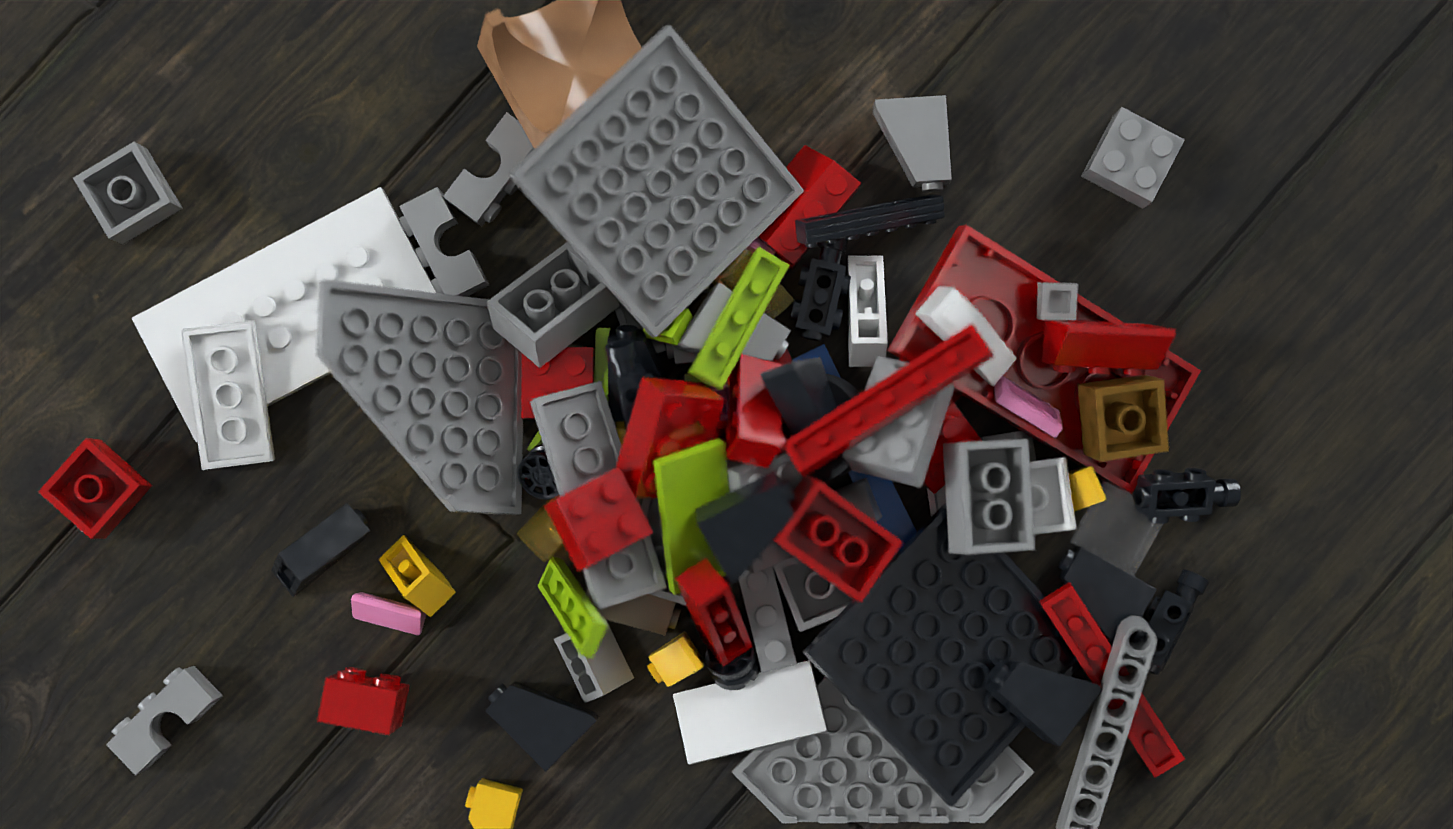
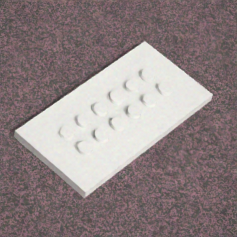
(281, 294)

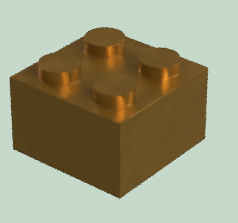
(1123, 417)

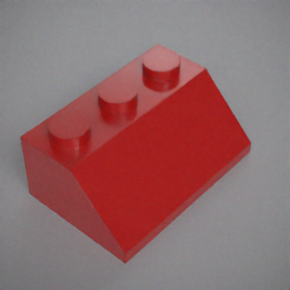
(826, 191)
(1105, 346)

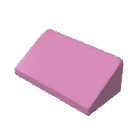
(387, 613)

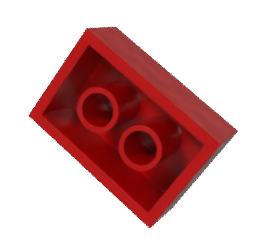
(665, 421)
(836, 539)

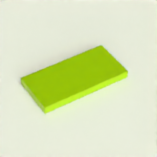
(683, 485)

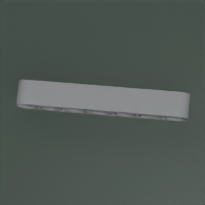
(1108, 720)

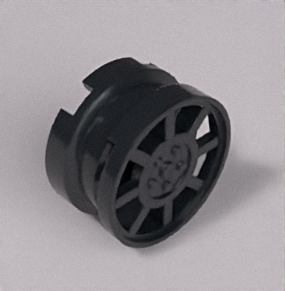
(538, 471)
(735, 673)

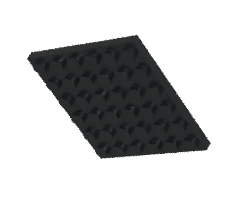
(925, 648)

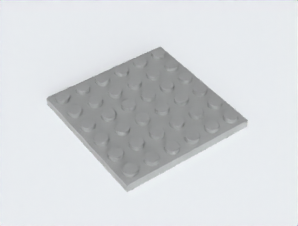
(657, 181)

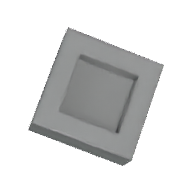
(1056, 301)

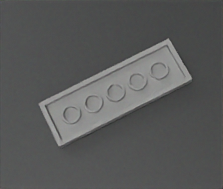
(579, 448)

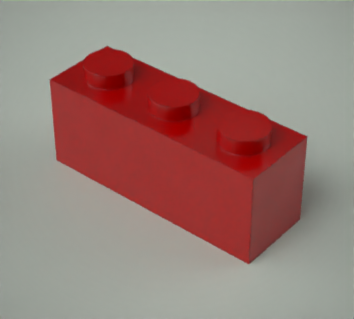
(752, 415)
(714, 611)

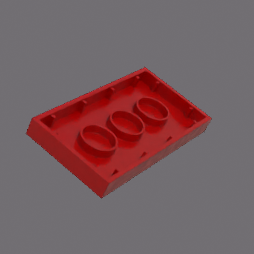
(1006, 296)

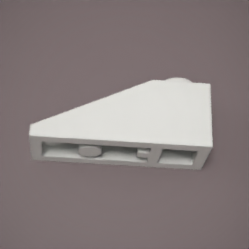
(866, 311)
(950, 312)

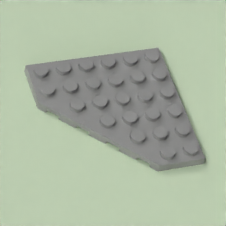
(432, 385)
(862, 778)

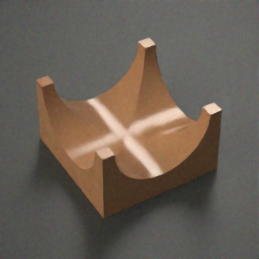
(555, 58)

